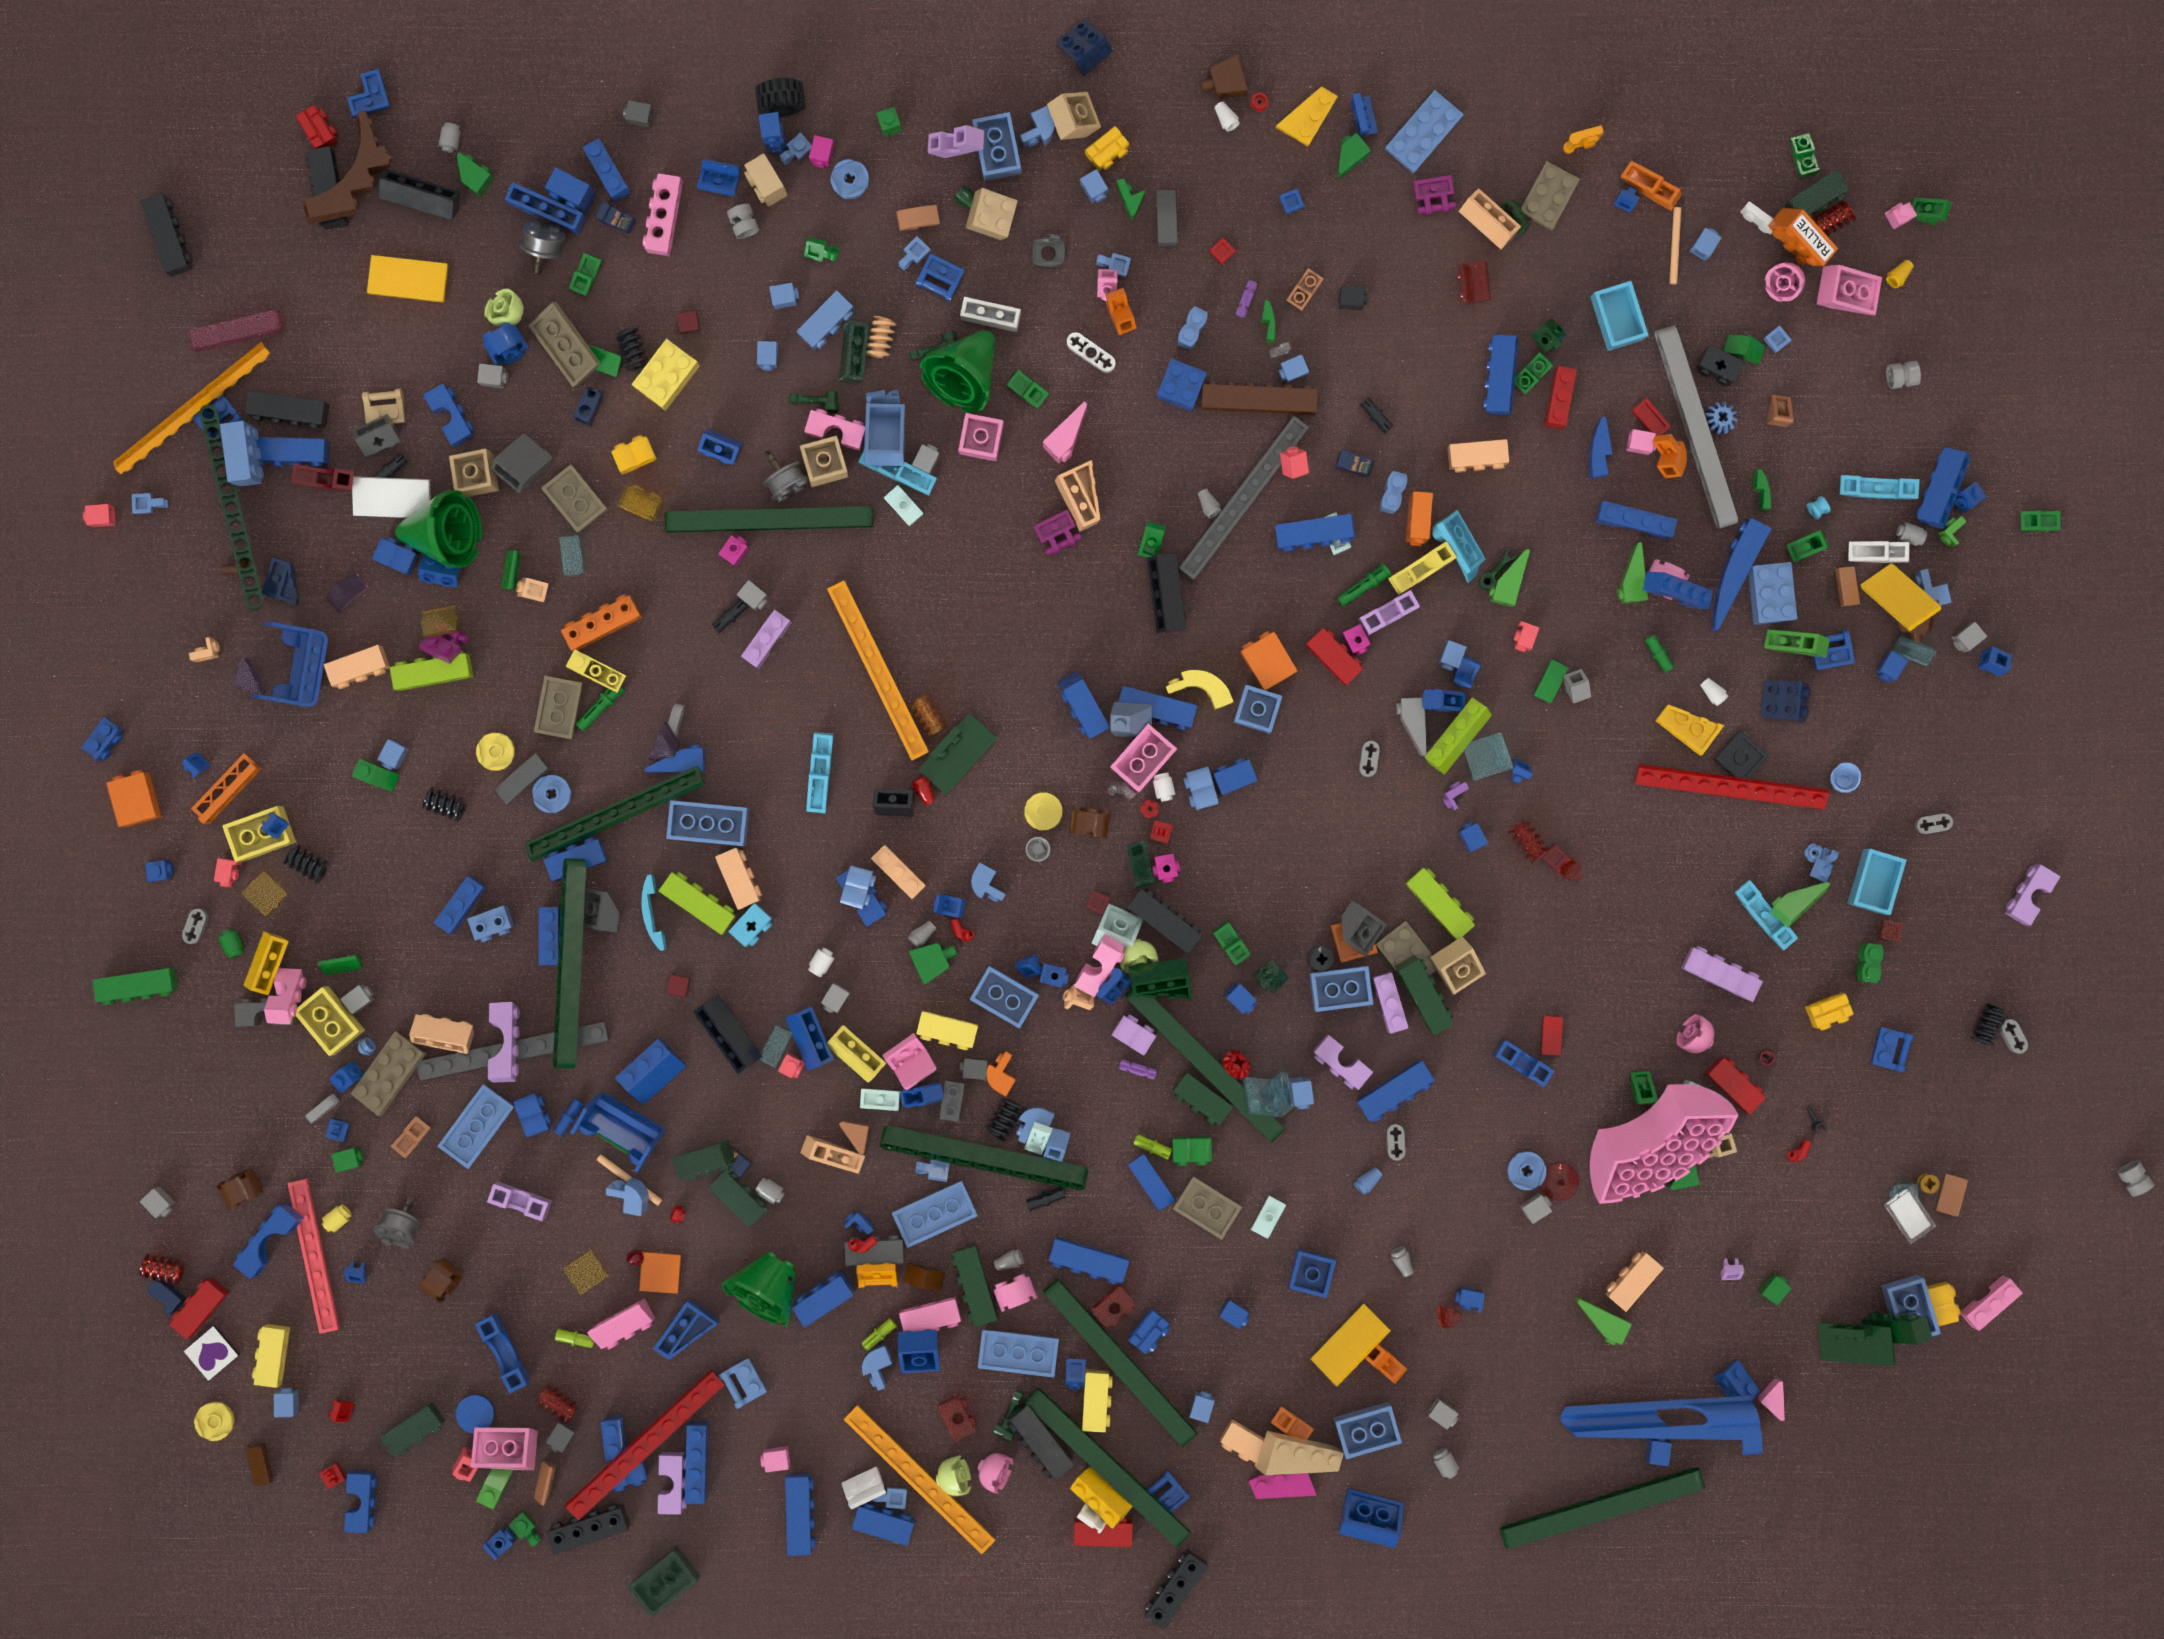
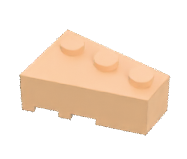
(1079, 494)

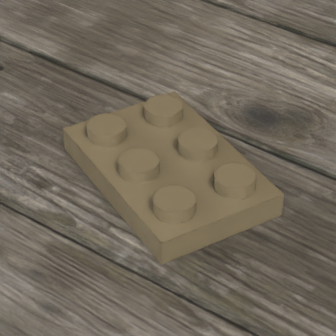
(1549, 195)
(574, 498)
(558, 707)
(1403, 944)
(1207, 1207)

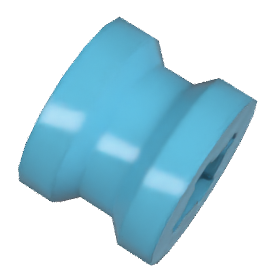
(1818, 507)

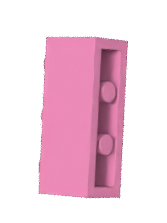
(931, 1315)

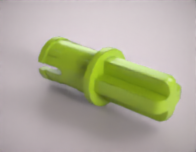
(1152, 1146)
(879, 1334)
(574, 1338)

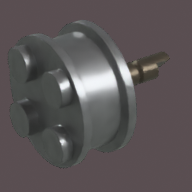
(542, 242)
(785, 479)
(398, 1226)

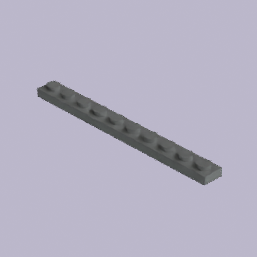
(1242, 499)
(527, 1048)

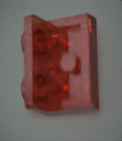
(1474, 282)

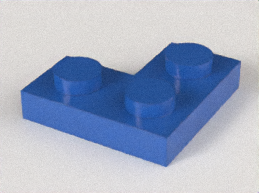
(375, 95)

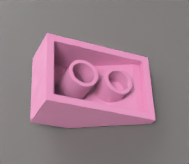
(1849, 290)
(1063, 438)
(504, 1448)

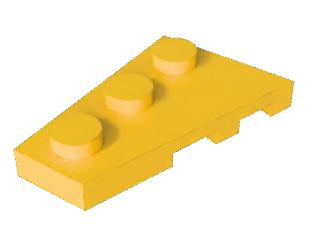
(1308, 117)
(1688, 728)

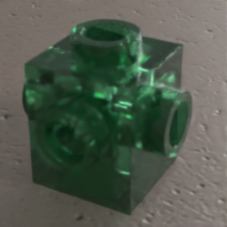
(1271, 976)

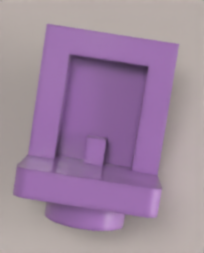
(1455, 789)

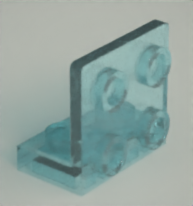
(1488, 756)
(1268, 1096)

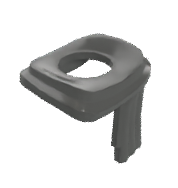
(1053, 241)

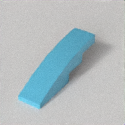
(906, 475)
(819, 772)

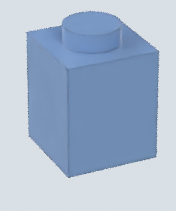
(1094, 186)
(1705, 243)
(784, 295)
(767, 355)
(1293, 369)
(1452, 655)
(392, 755)
(1057, 1144)
(286, 1402)
(1202, 1406)

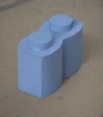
(1190, 331)
(1392, 497)
(1201, 788)
(857, 887)

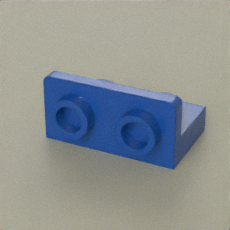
(1363, 115)
(103, 739)

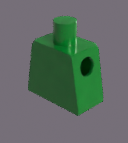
(932, 960)

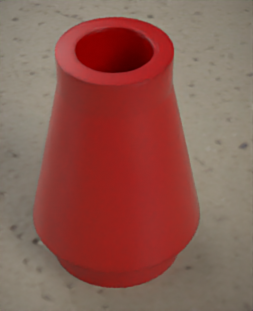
(923, 790)

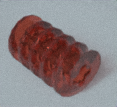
(1835, 217)
(1529, 841)
(161, 1270)
(557, 1404)

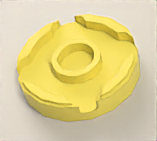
(495, 751)
(1043, 811)
(214, 1421)

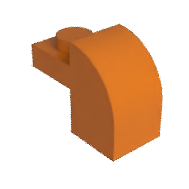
(1120, 311)
(1673, 456)
(997, 1077)
(1386, 1363)

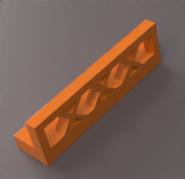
(229, 792)

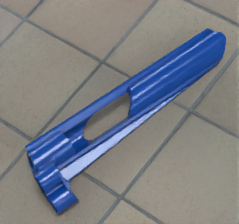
(1726, 1420)

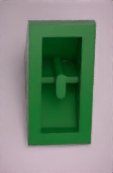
(1744, 348)
(1643, 1088)
(1688, 1180)

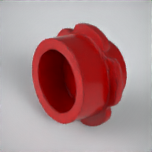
(1259, 97)
(1144, 808)
(677, 1214)

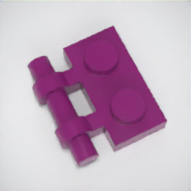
(1434, 188)
(1054, 527)
(442, 648)

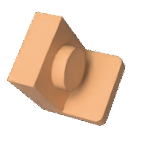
(532, 589)
(203, 653)
(1077, 997)

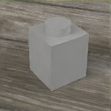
(492, 376)
(926, 458)
(753, 596)
(1968, 637)
(1577, 686)
(358, 998)
(835, 998)
(158, 1202)
(1536, 1208)
(1442, 1413)

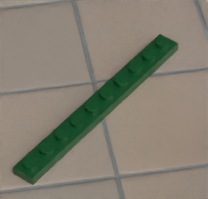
(614, 813)

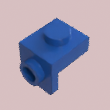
(1969, 497)
(1466, 673)
(949, 905)
(346, 1077)

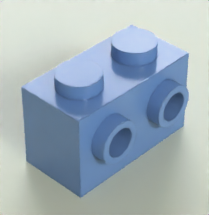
(491, 923)

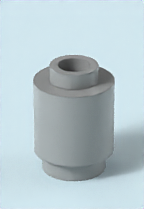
(449, 137)
(1911, 533)
(770, 1191)
(1445, 1463)

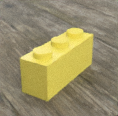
(947, 1030)
(855, 1054)
(271, 1355)
(1096, 1401)

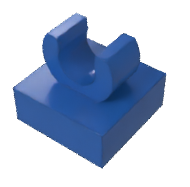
(1626, 199)
(1291, 201)
(195, 764)
(1520, 770)
(274, 825)
(1029, 966)
(337, 1130)
(355, 1274)

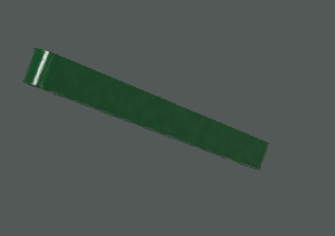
(231, 517)
(768, 519)
(569, 963)
(1204, 1062)
(984, 1158)
(1120, 1362)
(1107, 1467)
(1602, 1507)

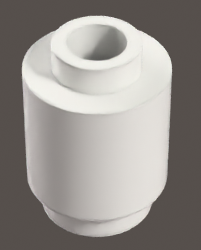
(1163, 787)
(821, 962)

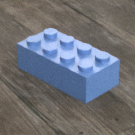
(708, 823)

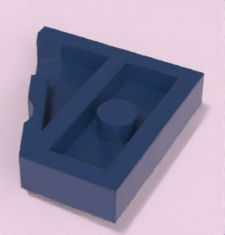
(281, 581)

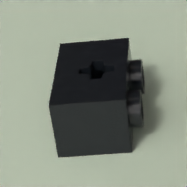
(1729, 365)

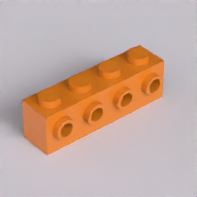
(601, 623)

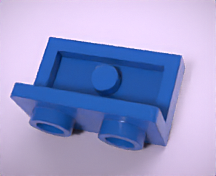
(719, 177)
(435, 572)
(1736, 1381)

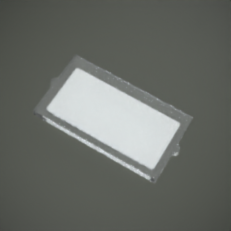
(1910, 1215)

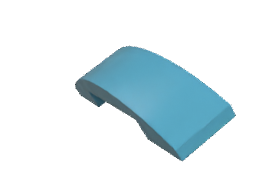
(1879, 488)
(1761, 912)
(657, 937)

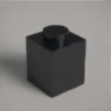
(1352, 298)

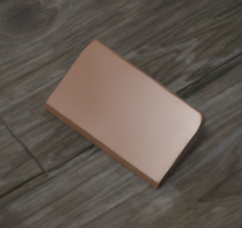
(1847, 586)
(1951, 1195)
(545, 1482)

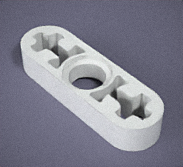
(1082, 340)

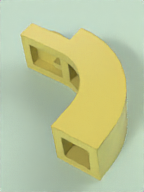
(1422, 568)
(1206, 681)

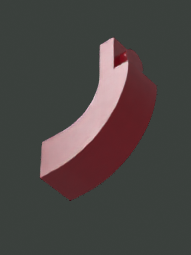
(324, 479)

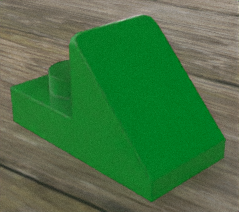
(1133, 202)
(1931, 209)
(1151, 539)
(1807, 546)

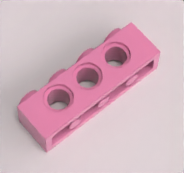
(663, 244)

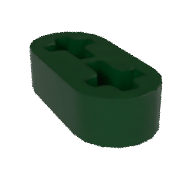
(1518, 215)

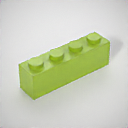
(430, 672)
(1458, 736)
(1438, 902)
(697, 903)

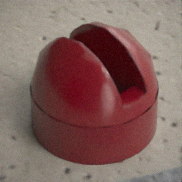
(1765, 1061)
(635, 1258)

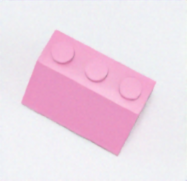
(1143, 758)
(622, 1325)

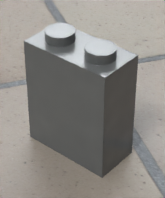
(521, 463)

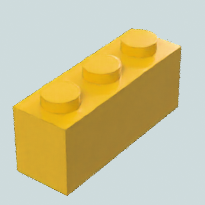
(265, 963)
(1101, 1497)

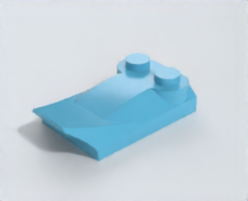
(1456, 533)

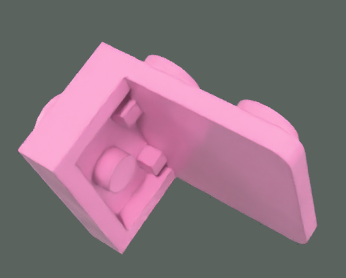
(910, 1061)

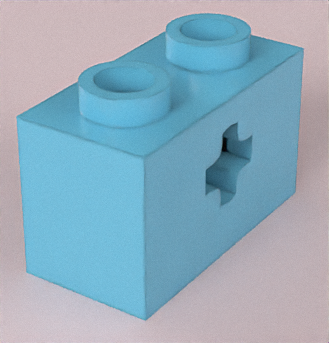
(741, 928)

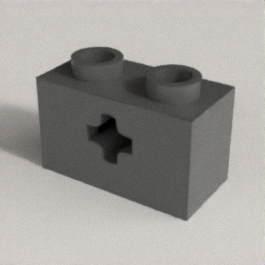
(376, 435)
(952, 1100)

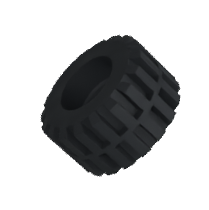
(780, 96)

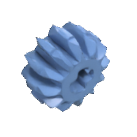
(1728, 419)

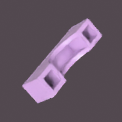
(503, 1066)

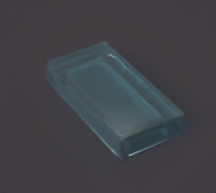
(571, 555)
(1913, 650)
(775, 1046)

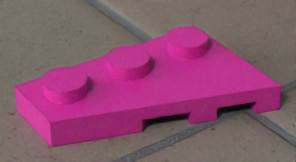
(1282, 1486)

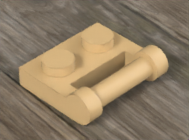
(395, 411)

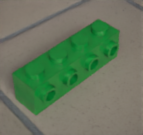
(134, 985)

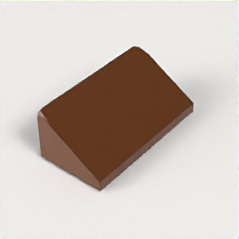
(259, 1464)

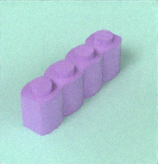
(1721, 974)

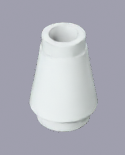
(1227, 117)
(1714, 692)

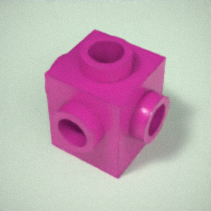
(1164, 860)

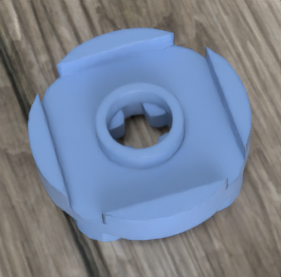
(854, 169)
(547, 783)
(1516, 1174)

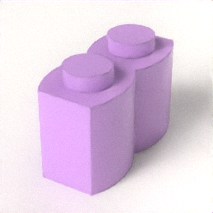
(1133, 1034)

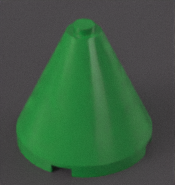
(962, 371)
(444, 529)

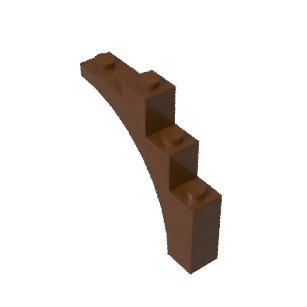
(338, 200)

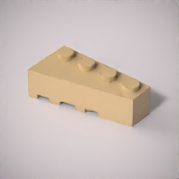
(1296, 1455)

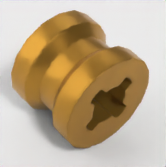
(1923, 1183)

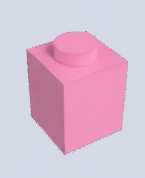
(1640, 442)
(775, 1459)

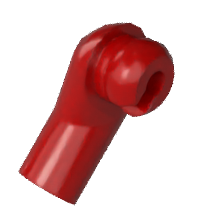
(960, 932)

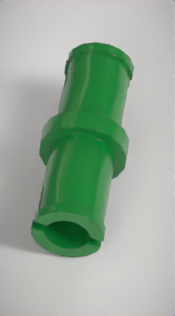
(1659, 653)

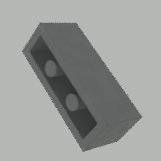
(885, 1251)

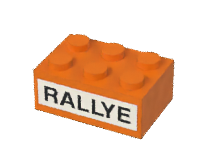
(1802, 237)

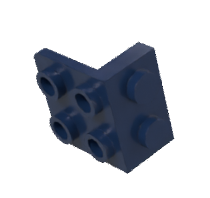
(1085, 46)
(1785, 700)

